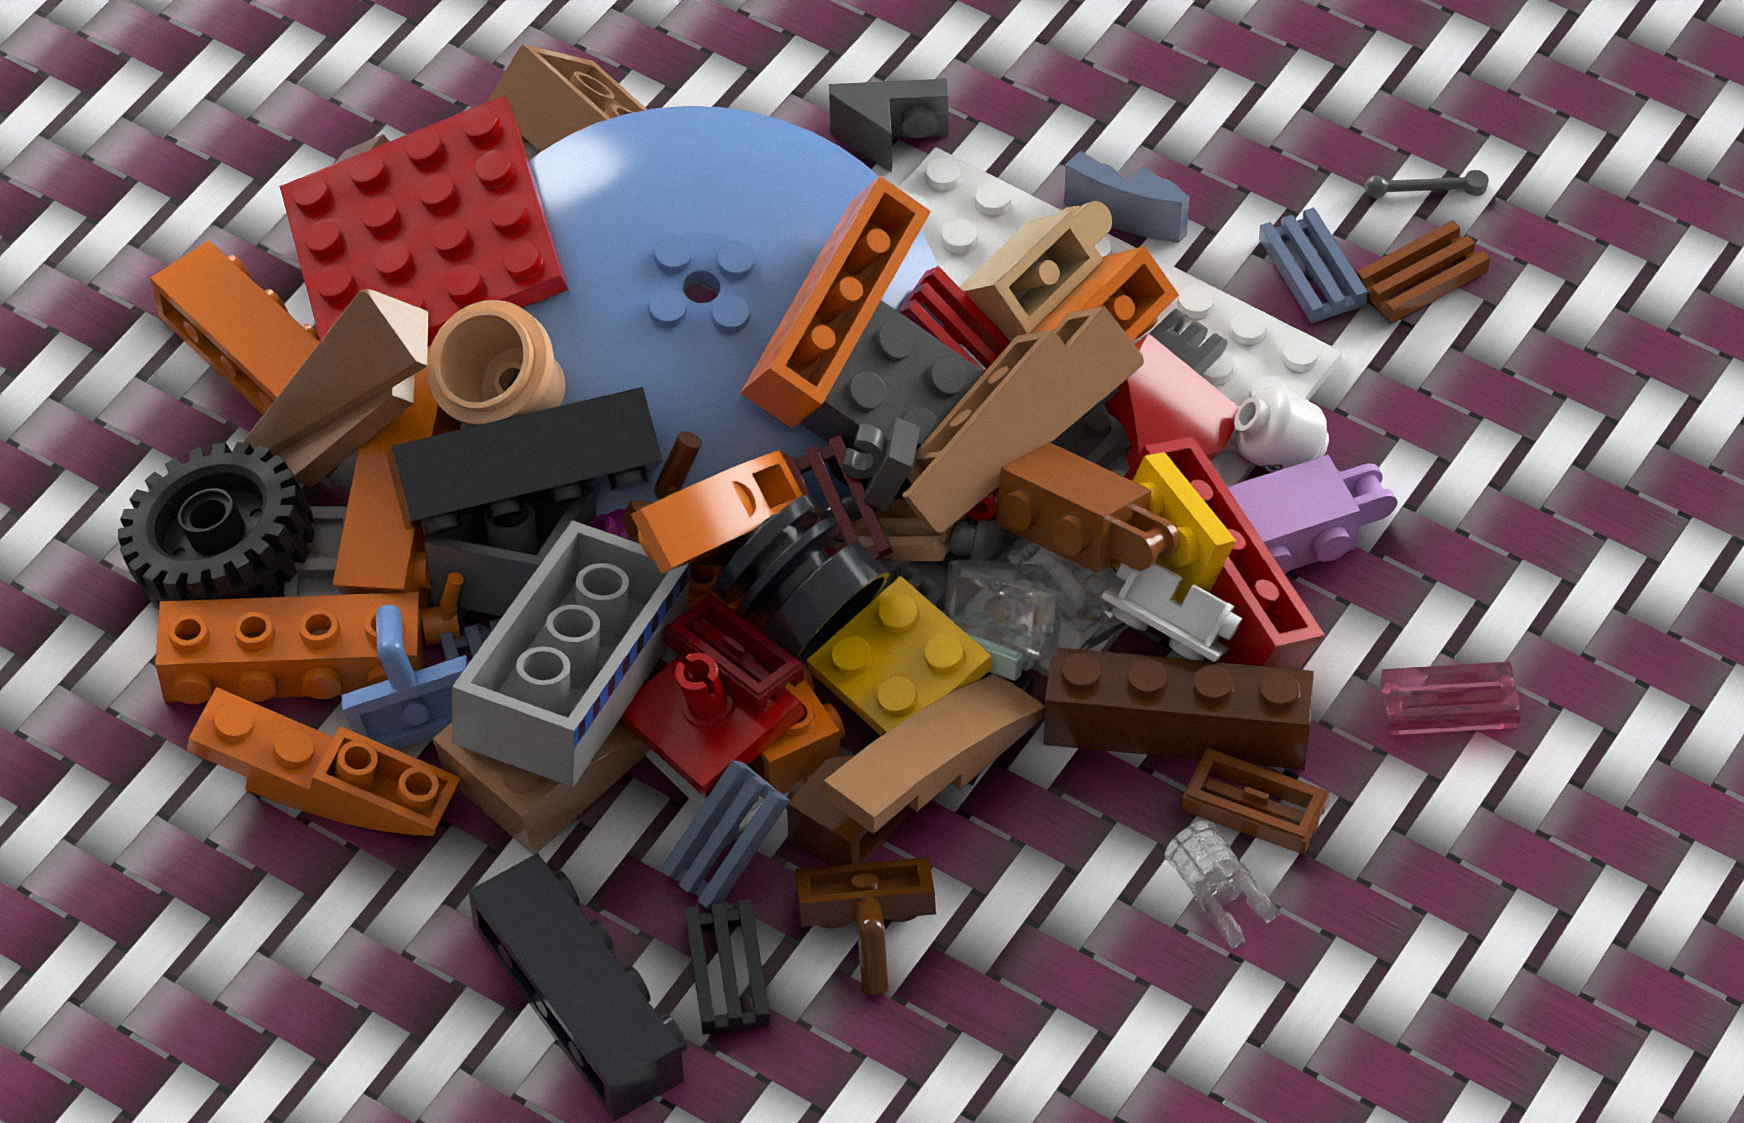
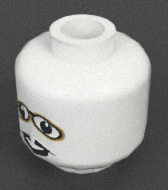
(1280, 429)

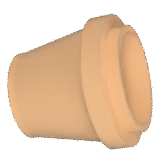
(479, 356)

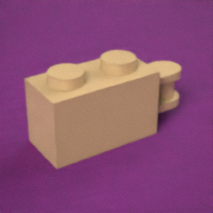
(1039, 267)

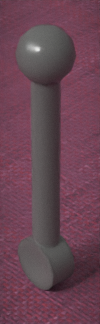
(1474, 183)

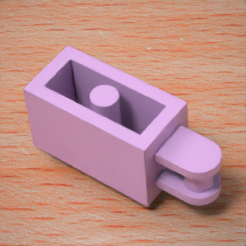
(1313, 509)

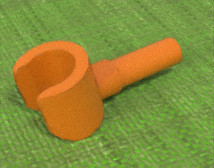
(443, 617)

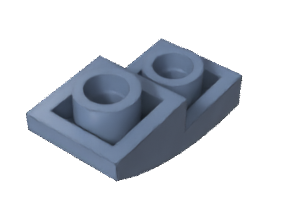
(1138, 206)

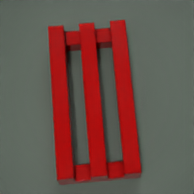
(961, 318)

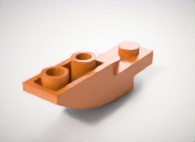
(715, 511)
(321, 774)

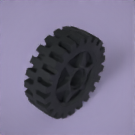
(217, 526)

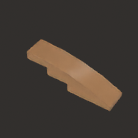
(932, 749)

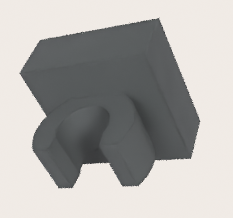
(887, 462)

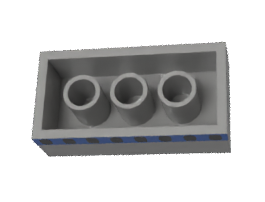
(568, 655)

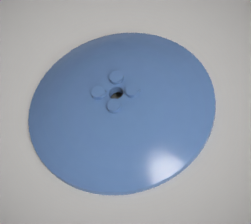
(679, 203)

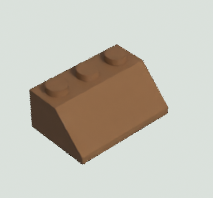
(559, 95)

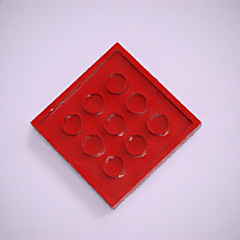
(427, 221)

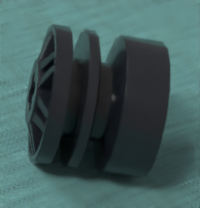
(789, 570)

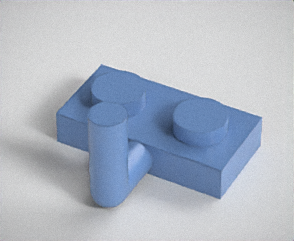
(409, 704)

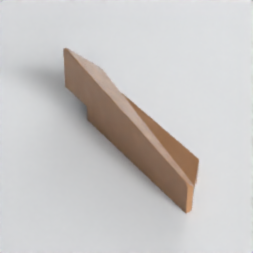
(347, 386)
(1016, 407)

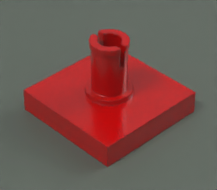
(701, 725)

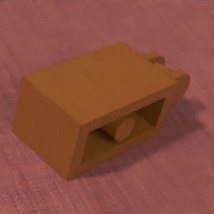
(1082, 511)

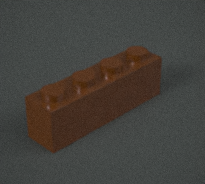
(1178, 707)

